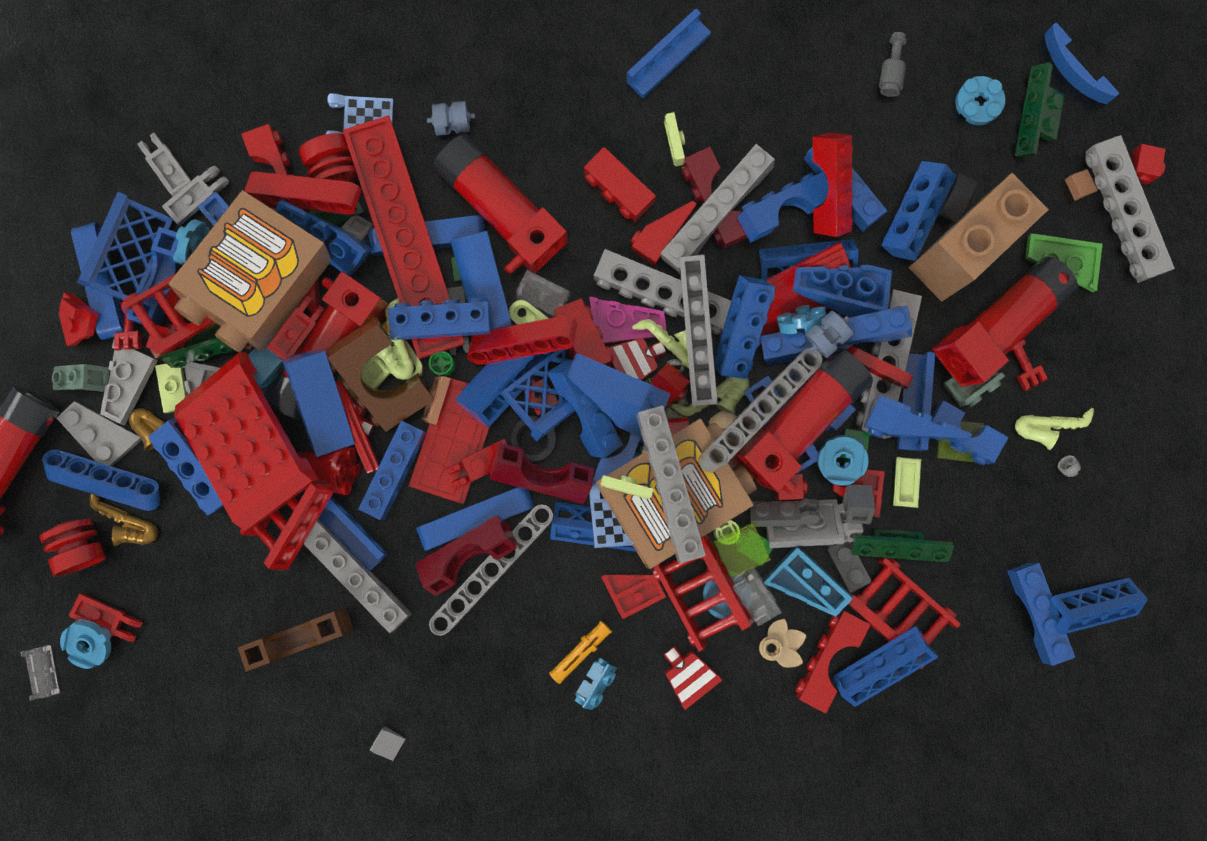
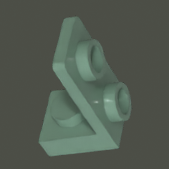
(80, 377)

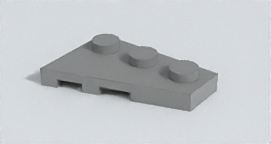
(99, 436)

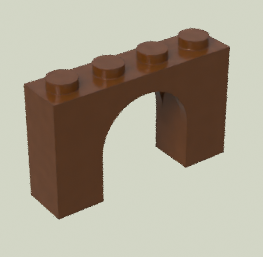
(385, 406)
(295, 639)

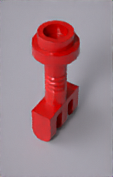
(128, 336)
(1029, 371)

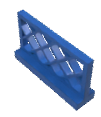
(105, 239)
(555, 415)

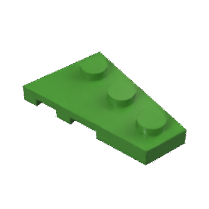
(1079, 256)

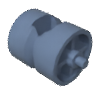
(450, 118)
(829, 334)

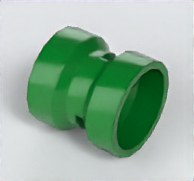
(440, 360)

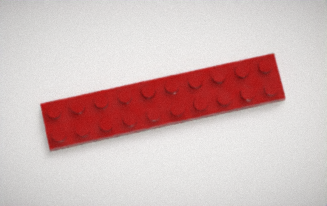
(399, 222)

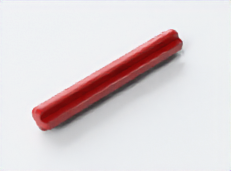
(359, 436)

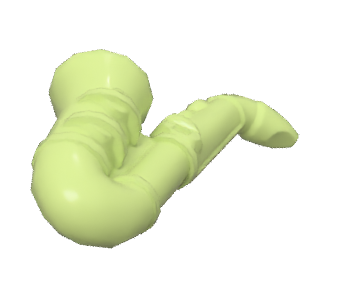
(679, 348)
(397, 357)
(728, 391)
(1039, 430)

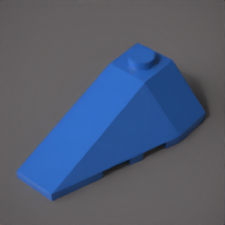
(343, 247)
(846, 289)
(616, 392)
(895, 420)

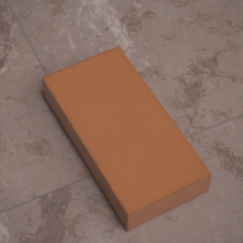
(432, 410)

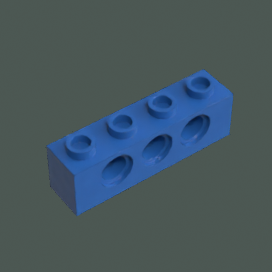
(919, 210)
(180, 461)
(392, 471)

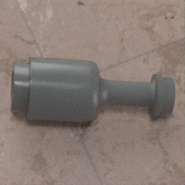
(893, 69)

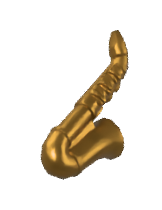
(144, 424)
(134, 529)

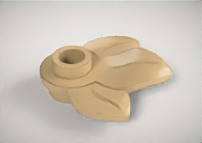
(785, 643)

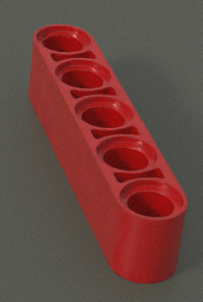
(304, 192)
(523, 340)

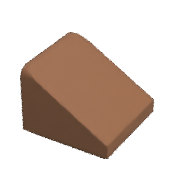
(1081, 184)

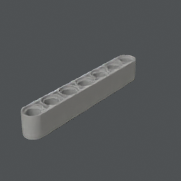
(754, 417)
(487, 581)

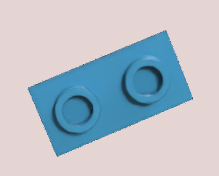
(591, 694)

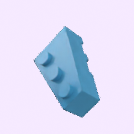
(268, 367)
(806, 580)

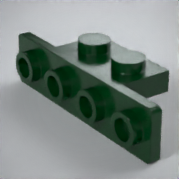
(1040, 111)
(200, 348)
(901, 546)

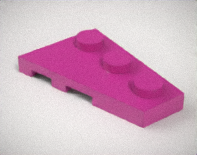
(617, 320)

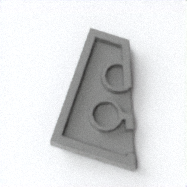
(126, 382)

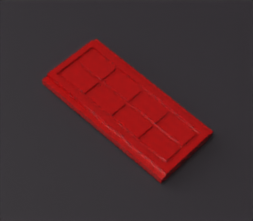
(786, 299)
(446, 443)

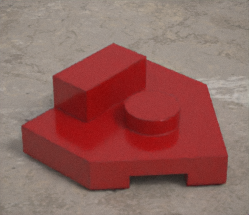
(76, 319)

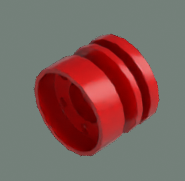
(328, 158)
(72, 545)

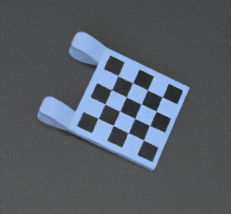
(360, 109)
(606, 528)

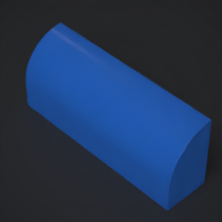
(480, 275)
(483, 394)
(318, 402)

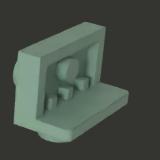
(971, 394)

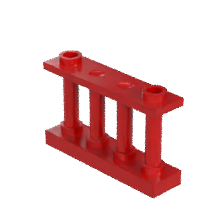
(182, 329)
(296, 529)
(716, 572)
(879, 618)

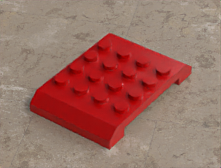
(242, 444)

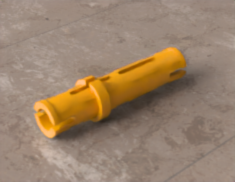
(580, 652)

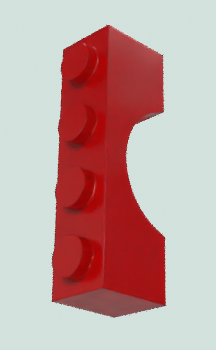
(264, 147)
(834, 156)
(816, 687)

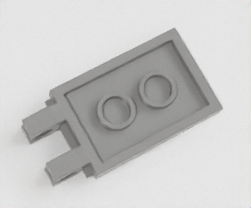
(826, 532)

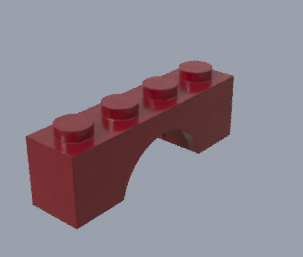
(701, 171)
(567, 482)
(441, 568)

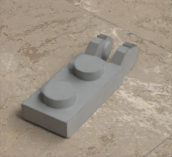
(165, 165)
(187, 200)

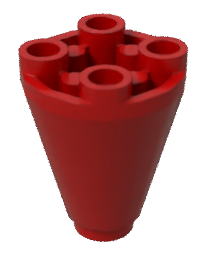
(335, 468)

